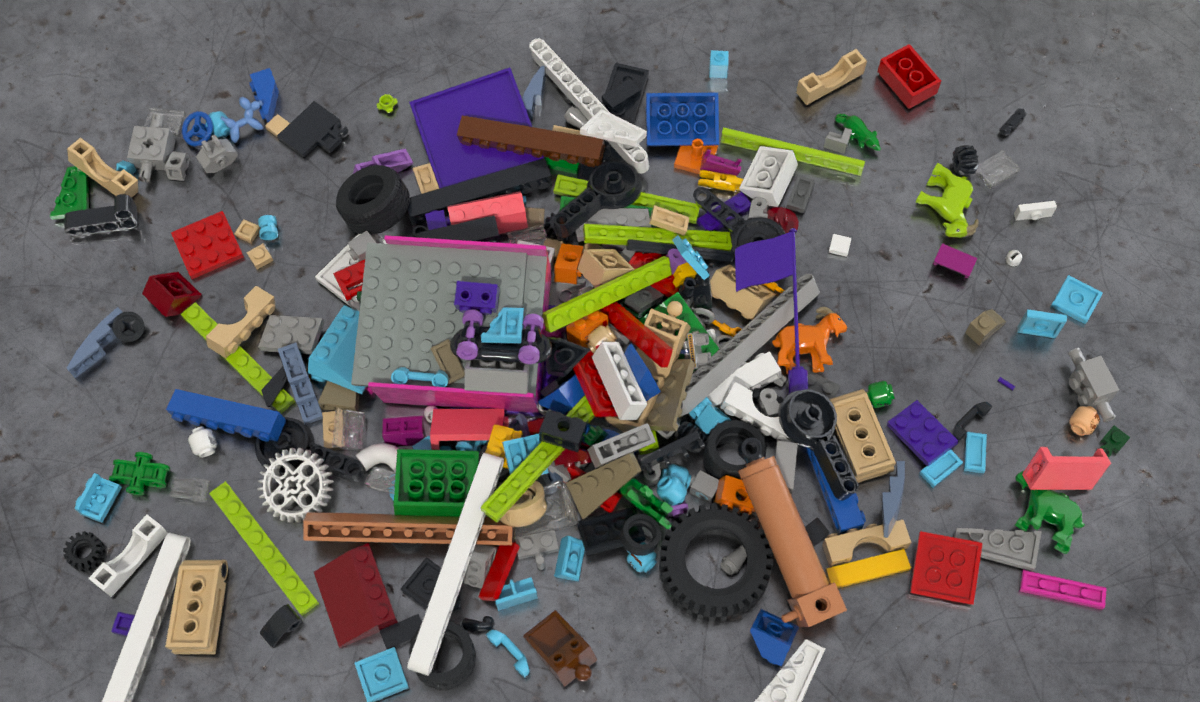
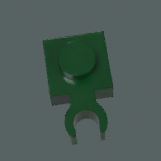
(595, 435)
(1114, 441)

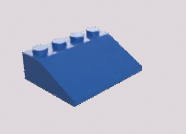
(681, 118)

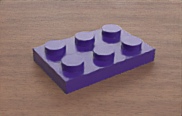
(922, 433)

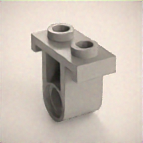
(479, 565)

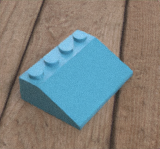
(336, 350)

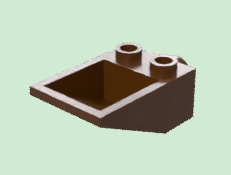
(561, 649)

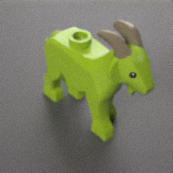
(953, 201)

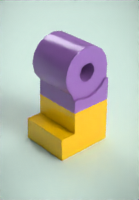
(680, 267)

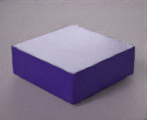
(122, 623)

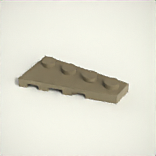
(668, 403)
(602, 483)

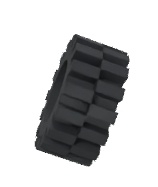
(77, 542)

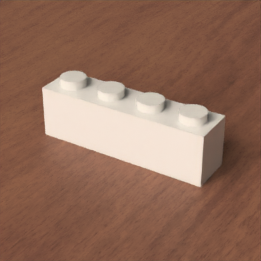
(750, 375)
(619, 381)

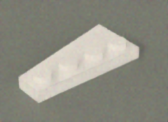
(795, 676)

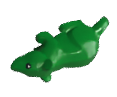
(859, 131)

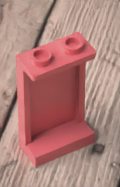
(464, 424)
(1065, 472)

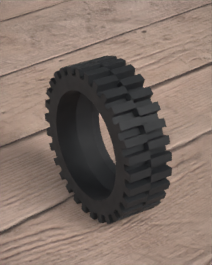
(706, 600)

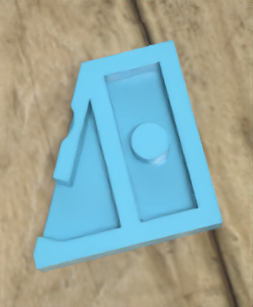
(506, 327)

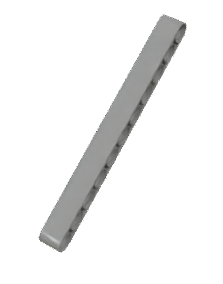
(748, 341)

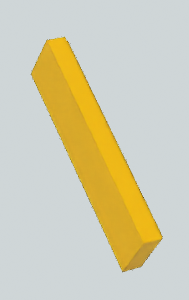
(868, 568)

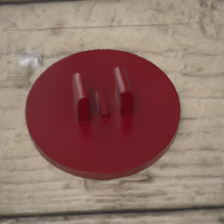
(784, 217)

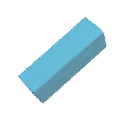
(569, 558)

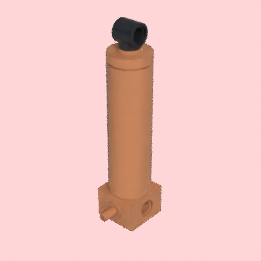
(788, 540)

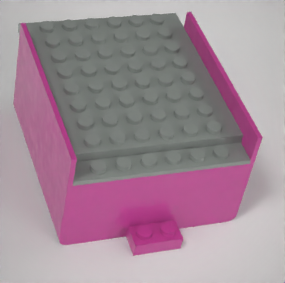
(412, 308)

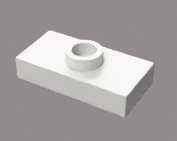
(1035, 210)

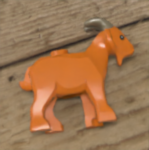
(811, 340)

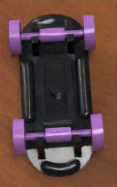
(532, 350)

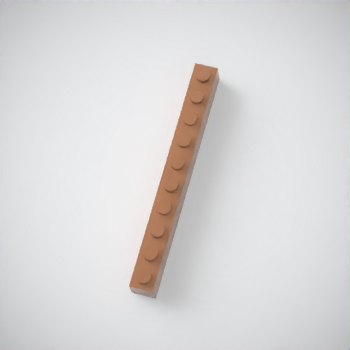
(396, 528)

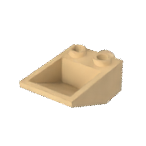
(667, 334)

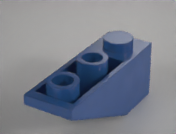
(267, 91)

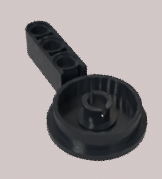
(609, 187)
(742, 230)
(816, 434)
(301, 436)

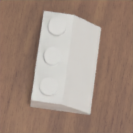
(769, 174)

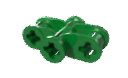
(139, 473)

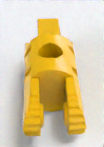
(719, 181)

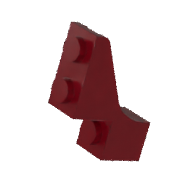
(567, 457)

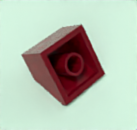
(170, 293)

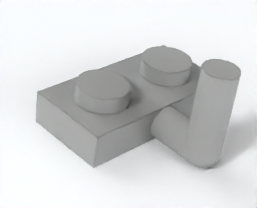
(537, 545)

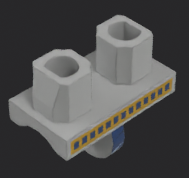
(692, 348)

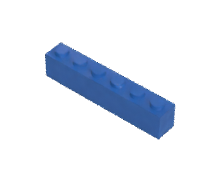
(226, 415)
(843, 512)

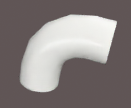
(377, 454)

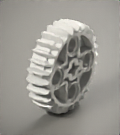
(287, 484)

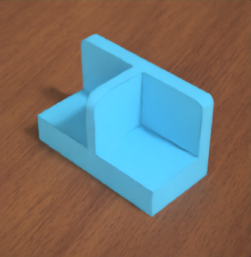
(516, 593)

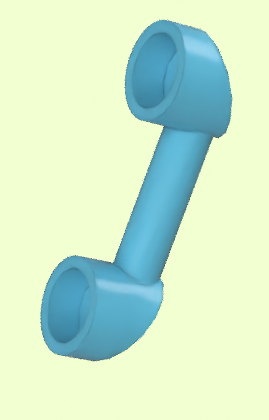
(402, 375)
(497, 638)

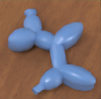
(248, 118)

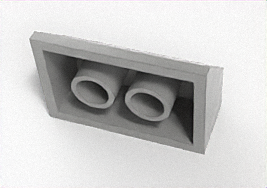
(497, 376)

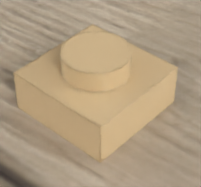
(259, 256)

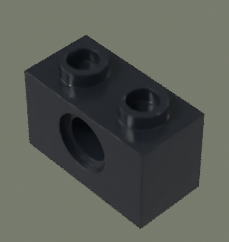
(567, 439)

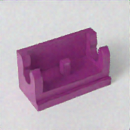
(720, 165)
(955, 260)
(403, 430)

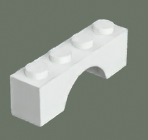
(740, 404)
(144, 540)

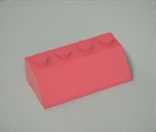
(507, 208)

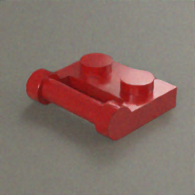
(349, 278)

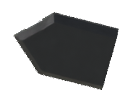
(422, 584)

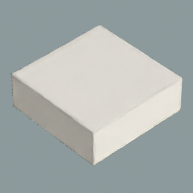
(840, 245)

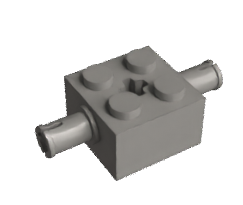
(150, 147)
(1093, 383)

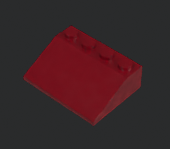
(355, 595)

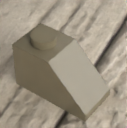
(984, 326)

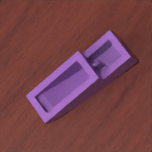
(396, 160)

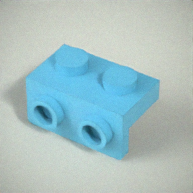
(97, 498)

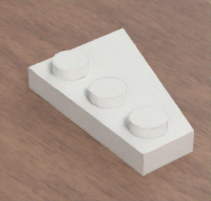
(612, 128)

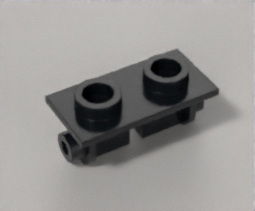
(702, 293)

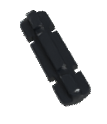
(1012, 122)

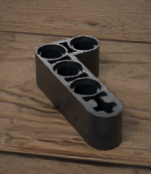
(103, 219)

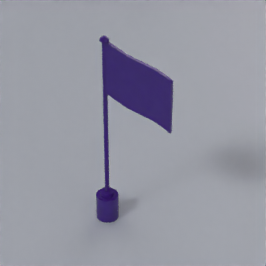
(766, 263)

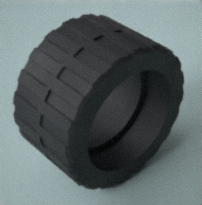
(729, 432)
(462, 671)

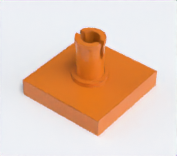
(690, 157)

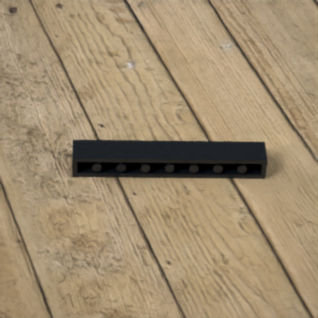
(521, 178)

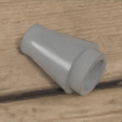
(575, 117)
(733, 561)

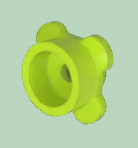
(384, 99)

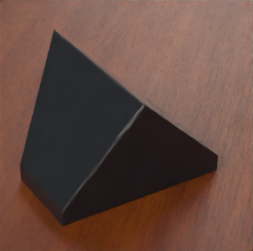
(564, 356)

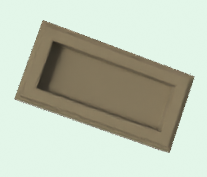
(448, 361)

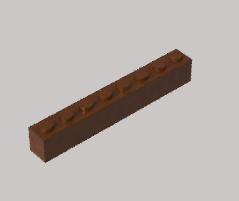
(531, 141)

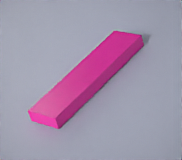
(1063, 589)

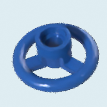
(198, 129)

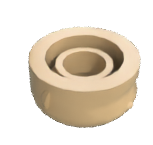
(528, 508)

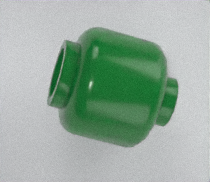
(880, 394)

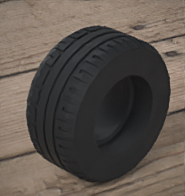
(372, 199)

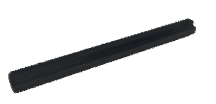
(663, 248)

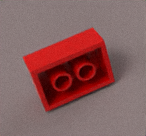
(909, 76)

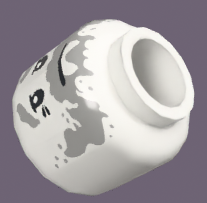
(202, 442)

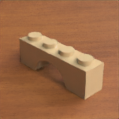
(848, 68)
(87, 160)
(226, 338)
(840, 547)

